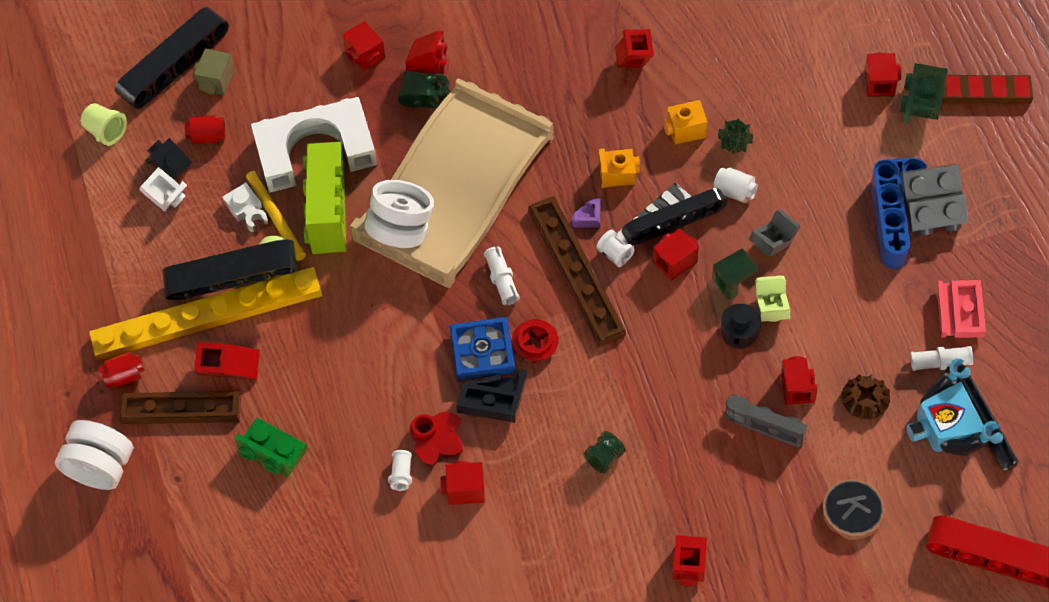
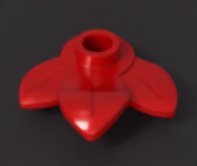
(439, 440)

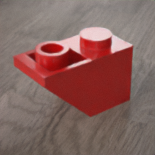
(428, 55)
(226, 361)

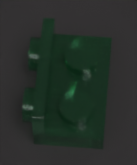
(925, 92)

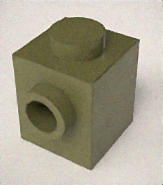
(214, 72)

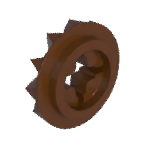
(866, 408)

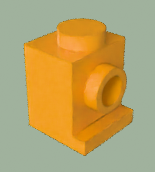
(618, 167)

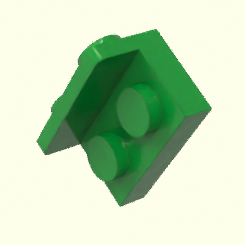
(271, 447)

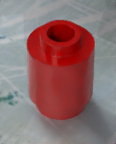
(205, 129)
(121, 370)

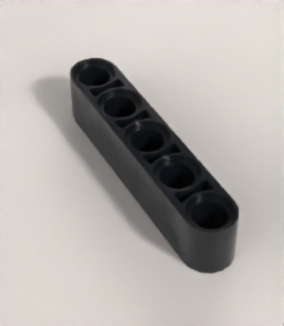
(171, 58)
(229, 269)

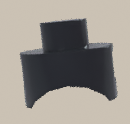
(741, 323)

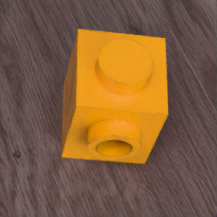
(686, 122)

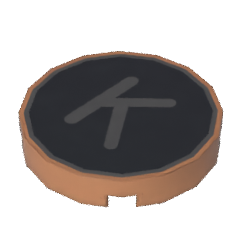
(853, 509)

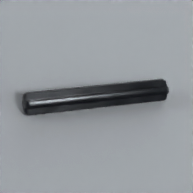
(1002, 450)

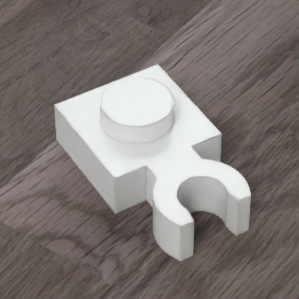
(245, 204)

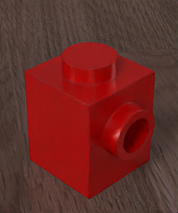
(363, 46)
(881, 74)
(675, 253)
(463, 483)

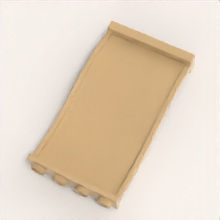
(470, 165)

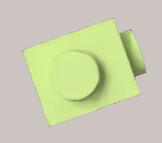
(772, 298)

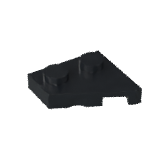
(493, 397)

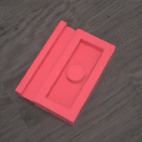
(961, 309)

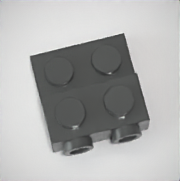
(934, 199)

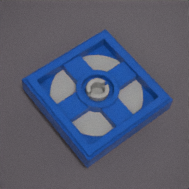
(482, 348)

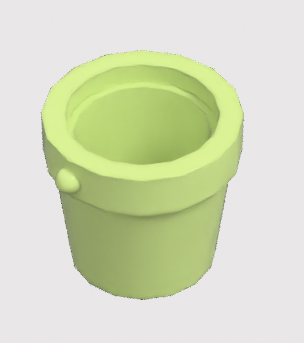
(104, 123)

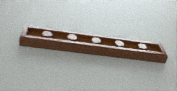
(577, 271)

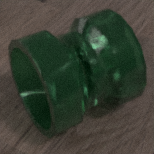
(604, 452)

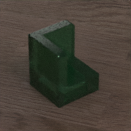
(731, 271)

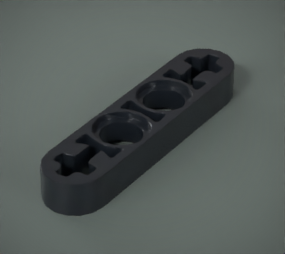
(674, 216)

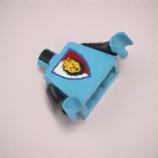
(950, 417)

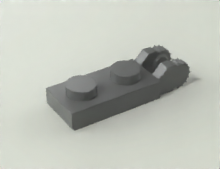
(765, 421)

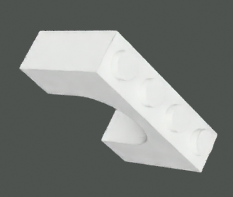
(340, 120)

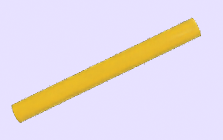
(274, 213)

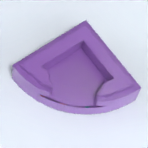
(588, 215)

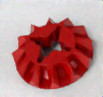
(540, 330)

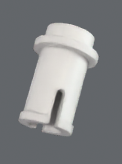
(400, 476)

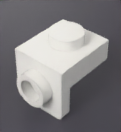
(163, 190)

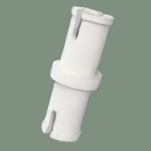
(501, 275)
(940, 358)

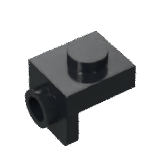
(168, 158)

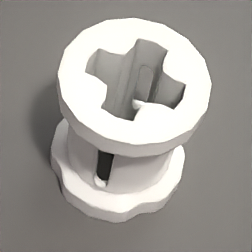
(615, 248)

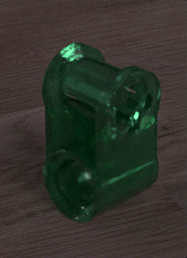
(422, 88)

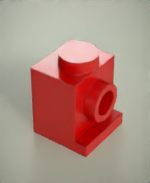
(634, 48)
(798, 381)
(689, 550)

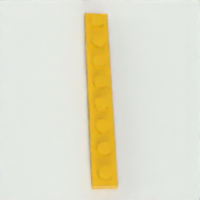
(205, 313)

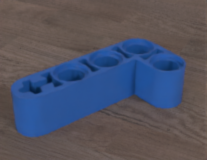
(892, 213)

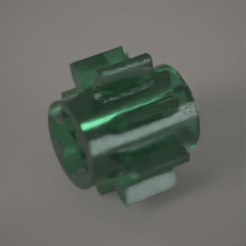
(735, 136)

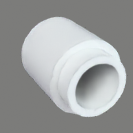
(736, 184)

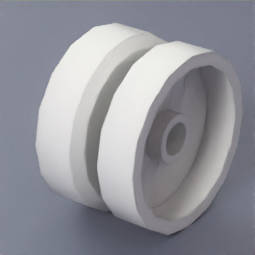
(399, 213)
(94, 454)

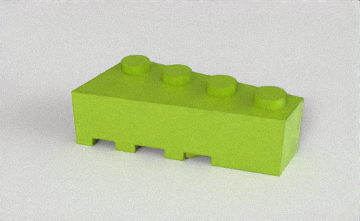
(324, 198)

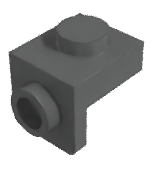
(776, 234)

